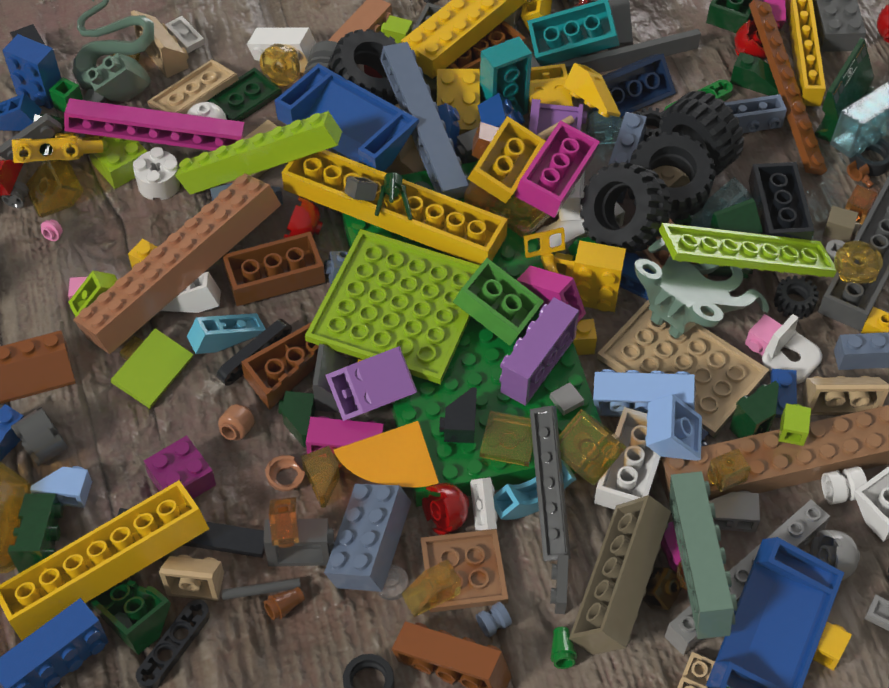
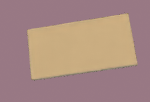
(194, 88)

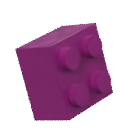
(182, 463)

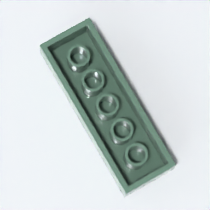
(701, 555)

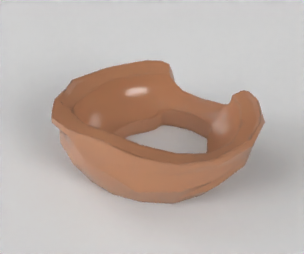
(280, 463)

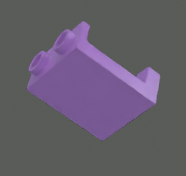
(546, 115)

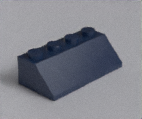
(640, 83)

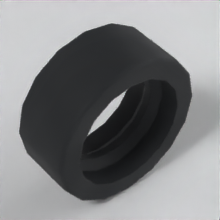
(875, 167)
(368, 661)

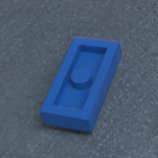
(787, 388)

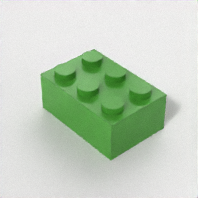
(498, 301)

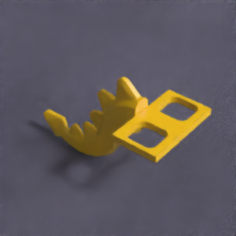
(545, 250)

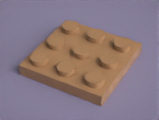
(477, 564)

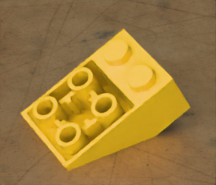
(548, 85)

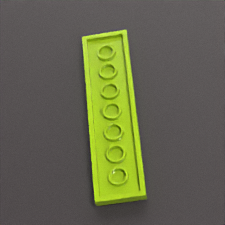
(747, 250)

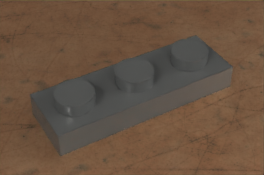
(42, 128)

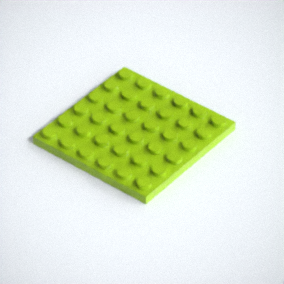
(395, 298)

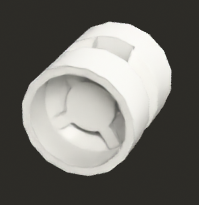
(840, 486)

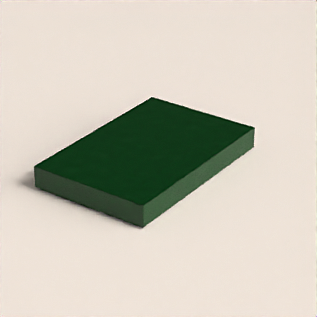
(246, 95)

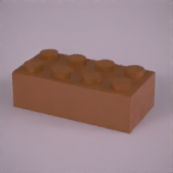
(273, 268)

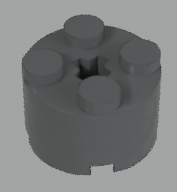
(39, 436)

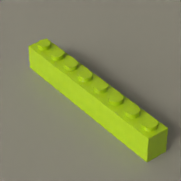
(259, 152)

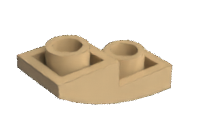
(696, 672)

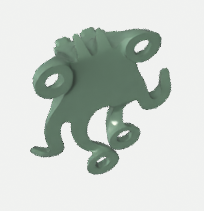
(687, 298)

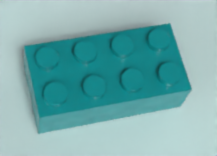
(573, 32)
(507, 71)

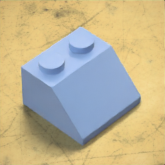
(674, 429)

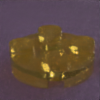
(286, 57)
(853, 272)

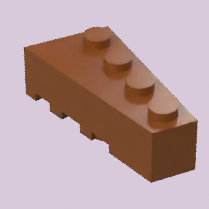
(451, 657)

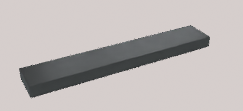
(549, 483)

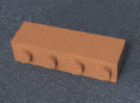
(368, 16)

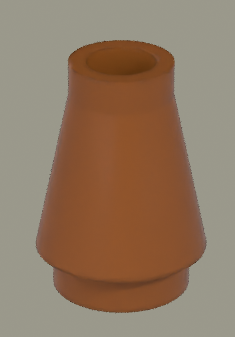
(282, 603)

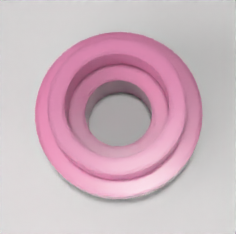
(51, 230)

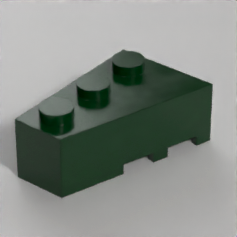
(37, 529)

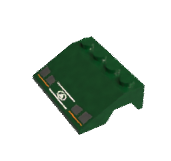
(849, 86)

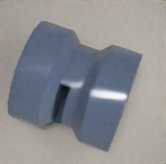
(494, 619)

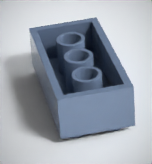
(368, 537)

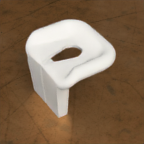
(789, 338)

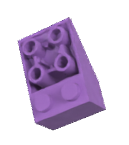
(371, 383)

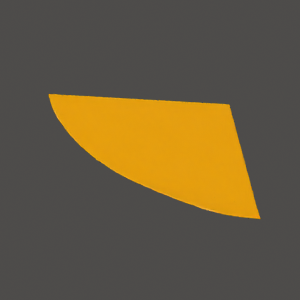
(391, 458)

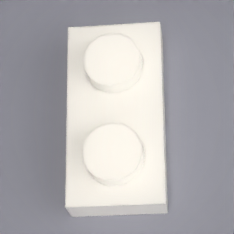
(185, 34)
(483, 504)

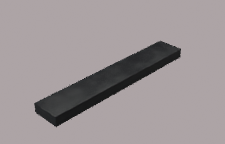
(228, 539)

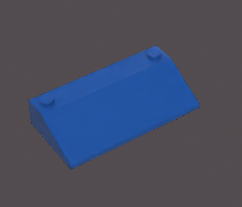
(369, 125)
(777, 619)

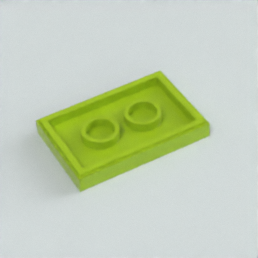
(152, 368)

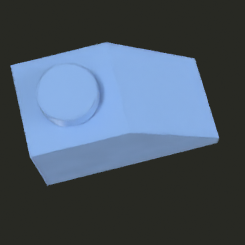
(68, 483)

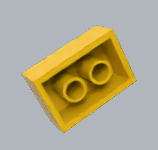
(461, 91)
(506, 159)
(598, 274)

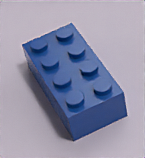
(53, 649)

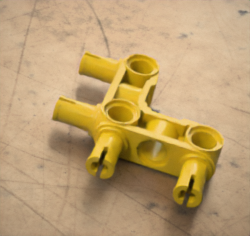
(64, 147)

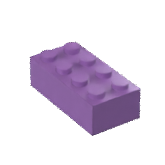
(538, 350)

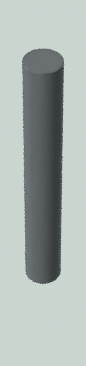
(258, 589)

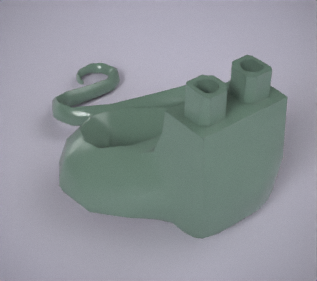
(119, 75)

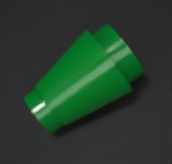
(563, 650)

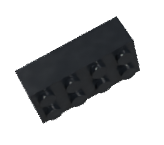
(781, 200)

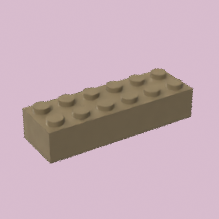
(620, 576)

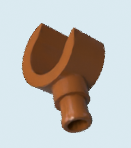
(859, 175)

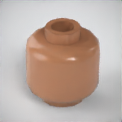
(236, 422)

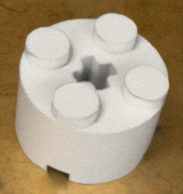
(156, 174)

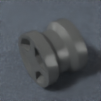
(17, 195)

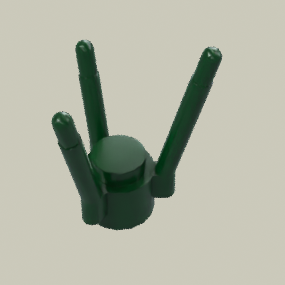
(393, 187)

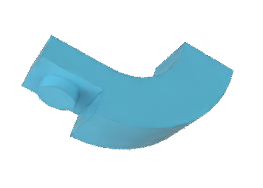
(522, 499)

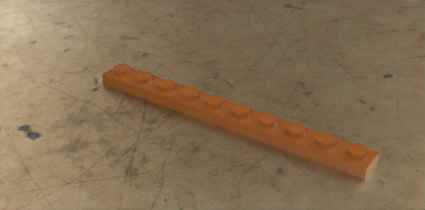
(788, 88)

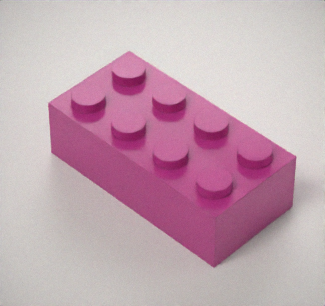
(556, 168)

